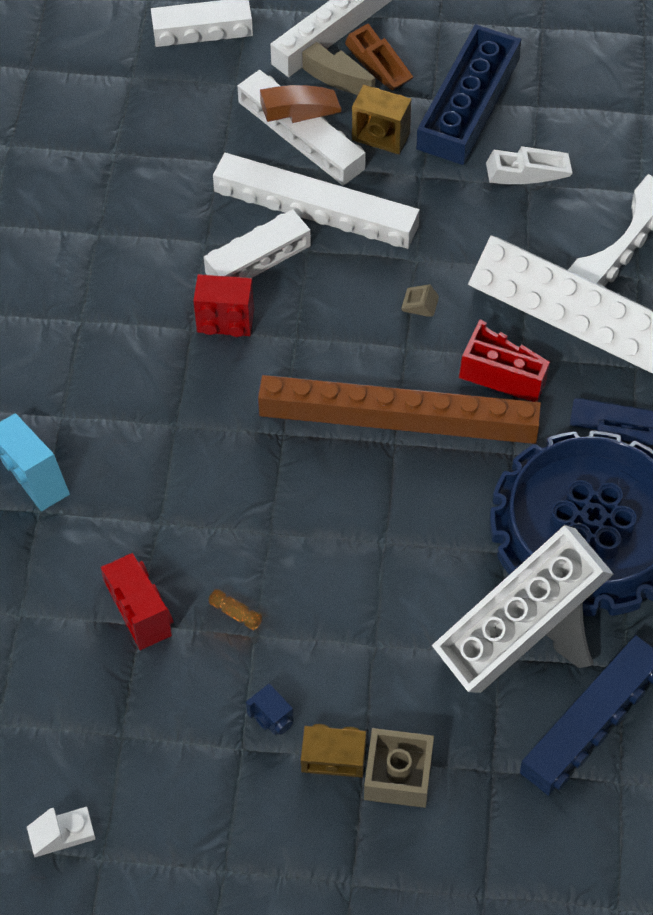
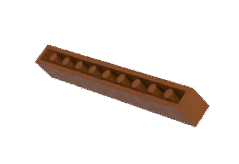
(399, 409)

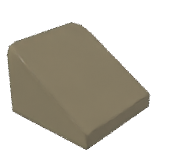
(420, 300)

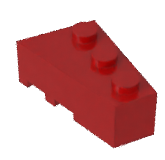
(503, 365)

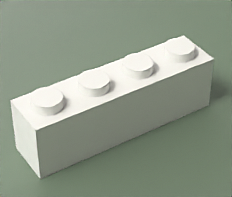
(201, 22)
(260, 248)

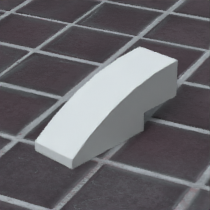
(527, 166)

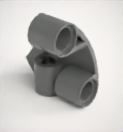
(570, 639)

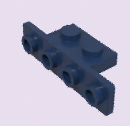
(623, 420)

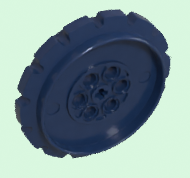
(597, 471)

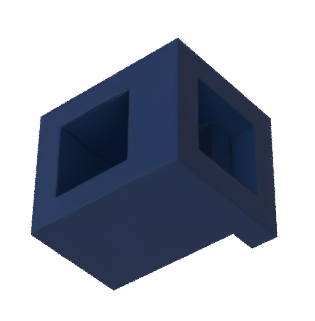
(270, 710)

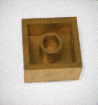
(381, 119)

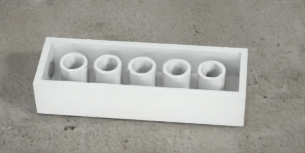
(522, 609)

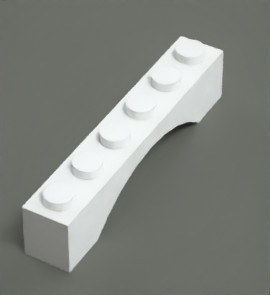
(605, 265)

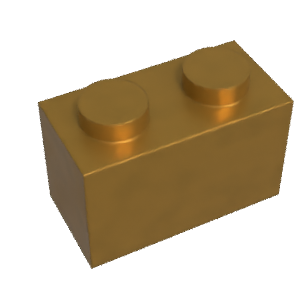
(333, 751)

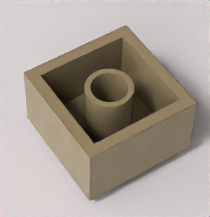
(398, 767)

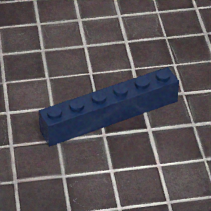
(590, 717)

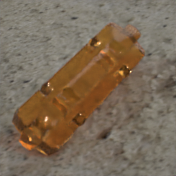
(235, 609)

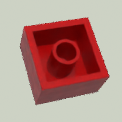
(224, 305)

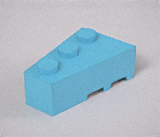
(31, 463)

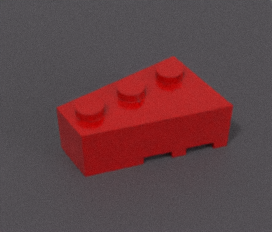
(137, 600)

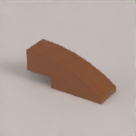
(378, 57)
(298, 102)

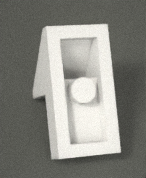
(59, 832)

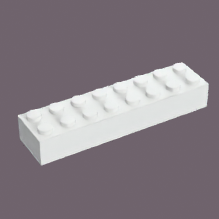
(566, 301)

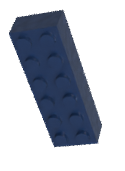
(468, 94)

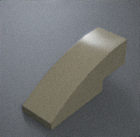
(336, 69)

